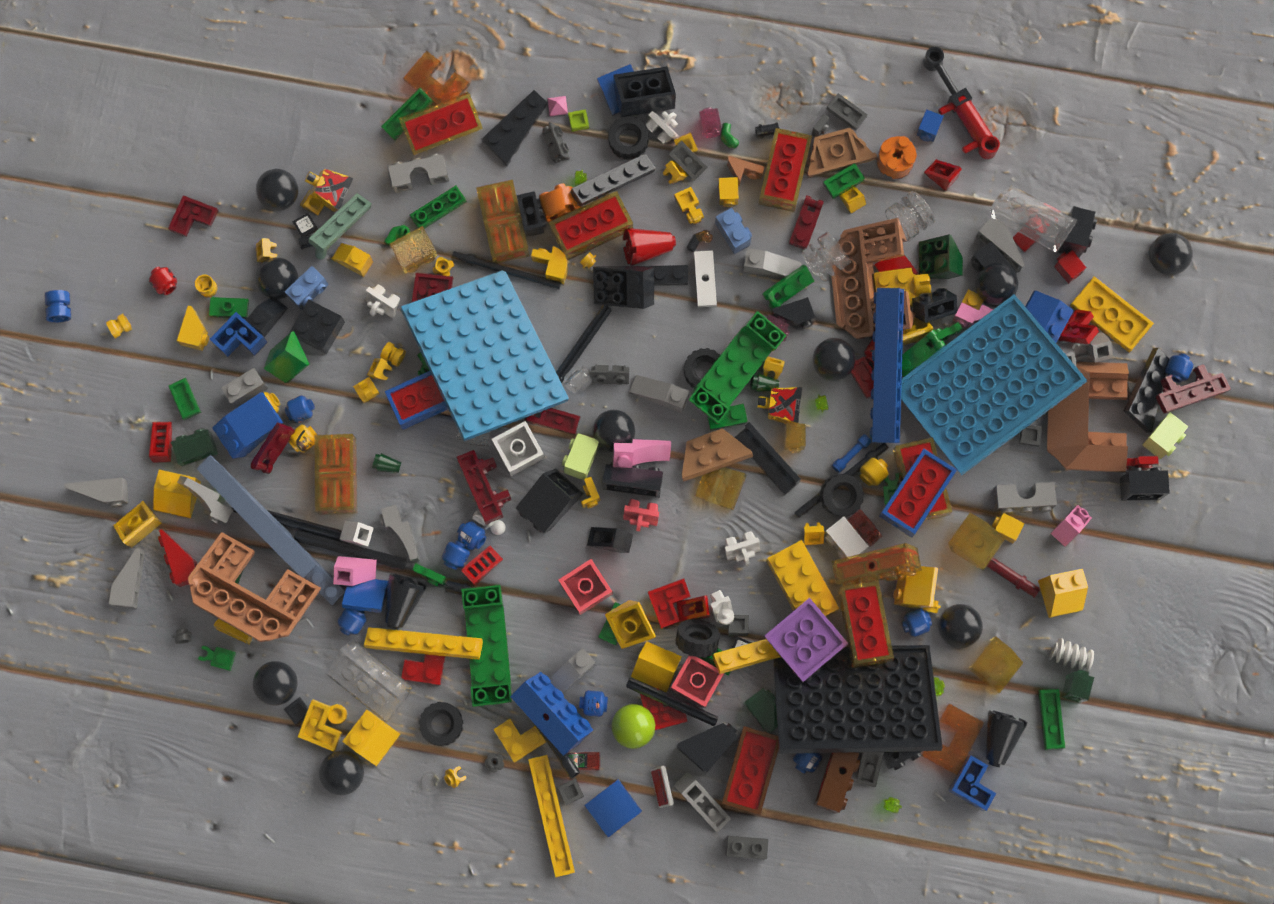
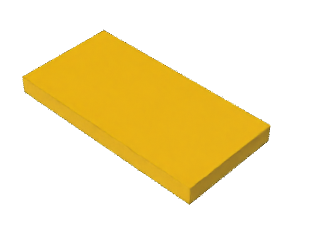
(1112, 314)

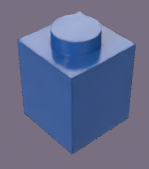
(929, 126)

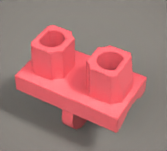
(640, 516)

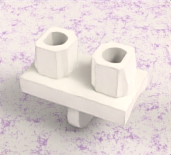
(656, 121)
(381, 304)
(742, 550)
(721, 608)

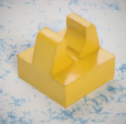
(676, 171)
(263, 250)
(773, 364)
(377, 368)
(366, 390)
(813, 534)

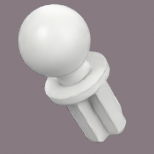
(497, 527)

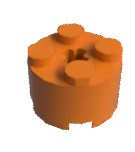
(898, 147)
(557, 202)

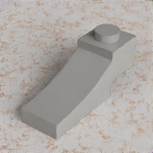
(208, 498)
(392, 520)

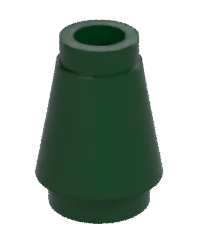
(763, 383)
(385, 463)

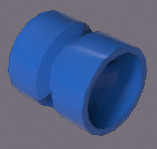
(57, 306)

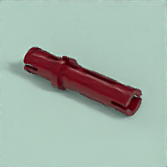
(1013, 577)

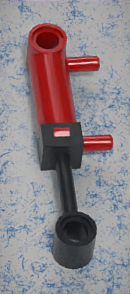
(961, 103)

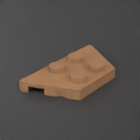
(837, 152)
(712, 453)

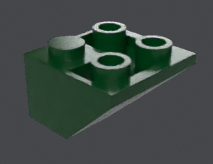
(940, 258)

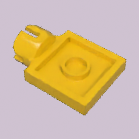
(905, 280)

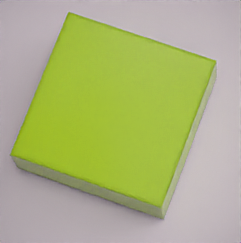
(578, 120)

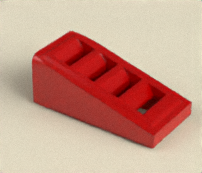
(161, 454)
(475, 580)

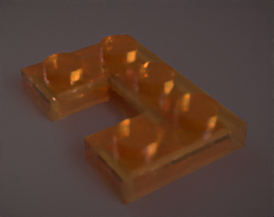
(420, 77)
(966, 729)

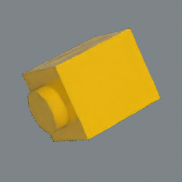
(728, 191)
(1008, 527)

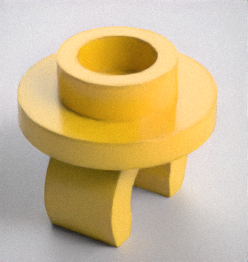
(452, 779)

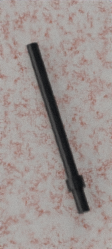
(472, 260)
(852, 471)

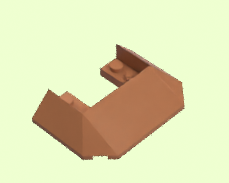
(855, 283)
(1068, 422)
(217, 593)

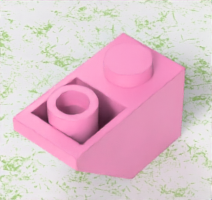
(1071, 525)
(354, 571)

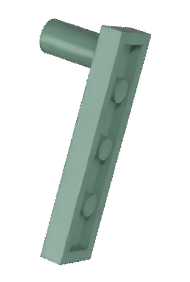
(338, 224)

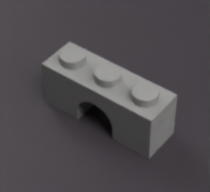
(403, 173)
(1098, 349)
(1042, 498)

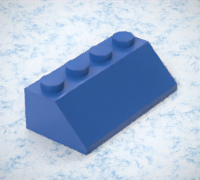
(1049, 312)

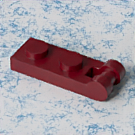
(806, 223)
(556, 420)
(272, 448)

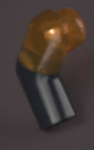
(699, 237)

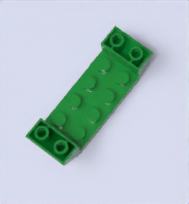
(736, 366)
(487, 621)

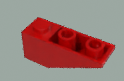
(179, 560)

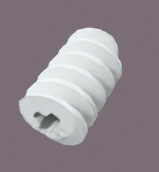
(1072, 654)

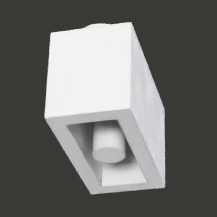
(845, 539)

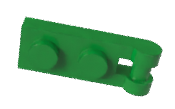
(788, 286)
(920, 352)

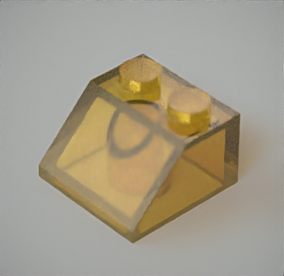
(413, 250)
(976, 541)
(996, 664)

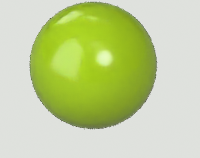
(633, 726)

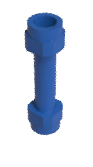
(840, 464)

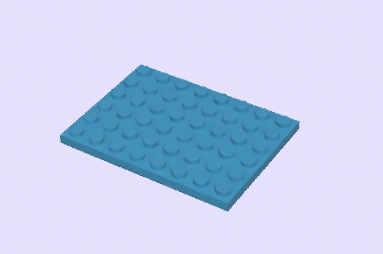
(484, 354)
(989, 384)

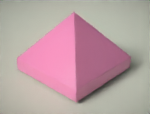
(557, 106)

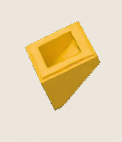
(853, 199)
(311, 204)

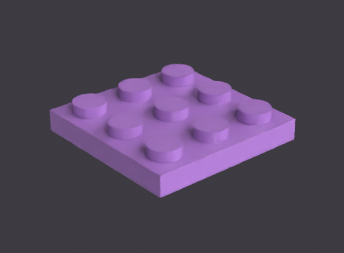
(806, 639)

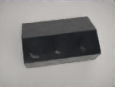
(644, 91)
(633, 480)

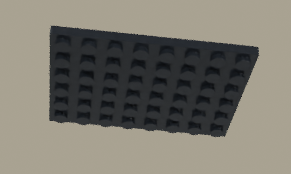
(859, 707)

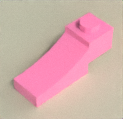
(969, 316)
(640, 451)

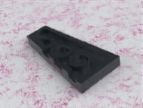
(510, 132)
(1142, 402)

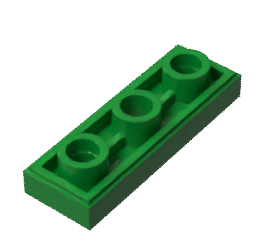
(428, 214)

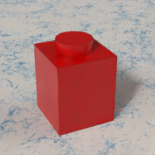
(1069, 266)

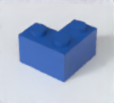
(237, 332)
(967, 784)

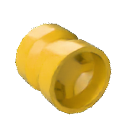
(202, 282)
(118, 326)
(393, 354)

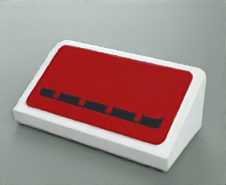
(661, 787)

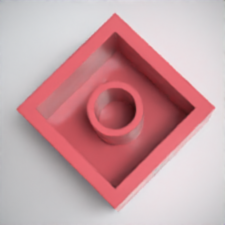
(585, 586)
(697, 681)

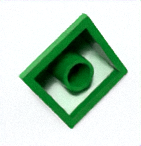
(286, 359)

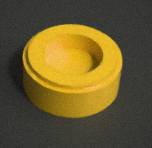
(337, 714)

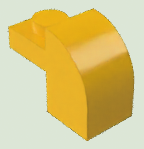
(556, 261)

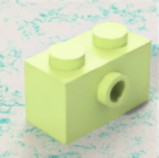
(1165, 435)
(581, 456)

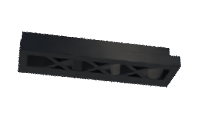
(768, 459)

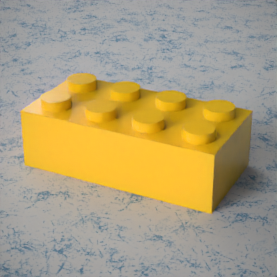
(801, 578)

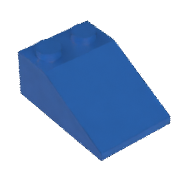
(247, 426)

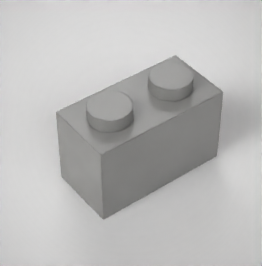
(244, 388)

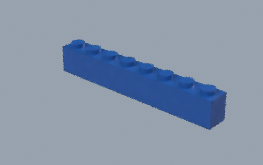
(887, 365)

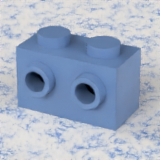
(733, 230)
(306, 287)

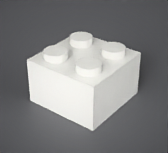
(518, 448)

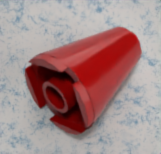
(646, 244)

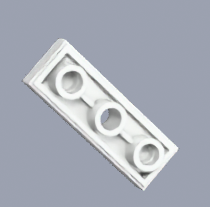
(705, 269)

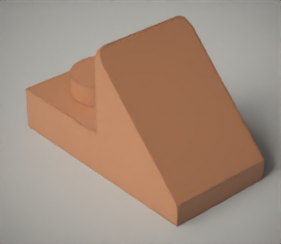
(741, 167)

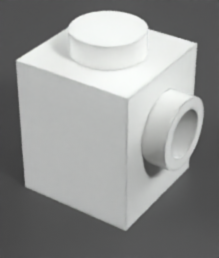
(356, 533)

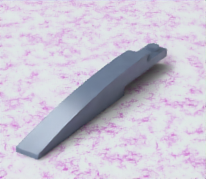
(270, 529)

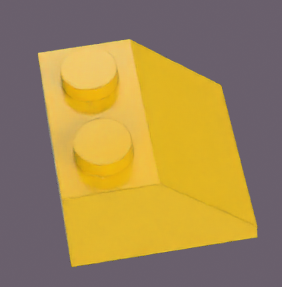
(173, 497)
(916, 590)
(1064, 592)
(371, 737)

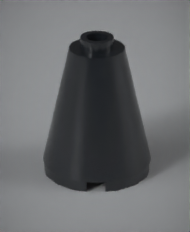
(401, 599)
(1002, 736)

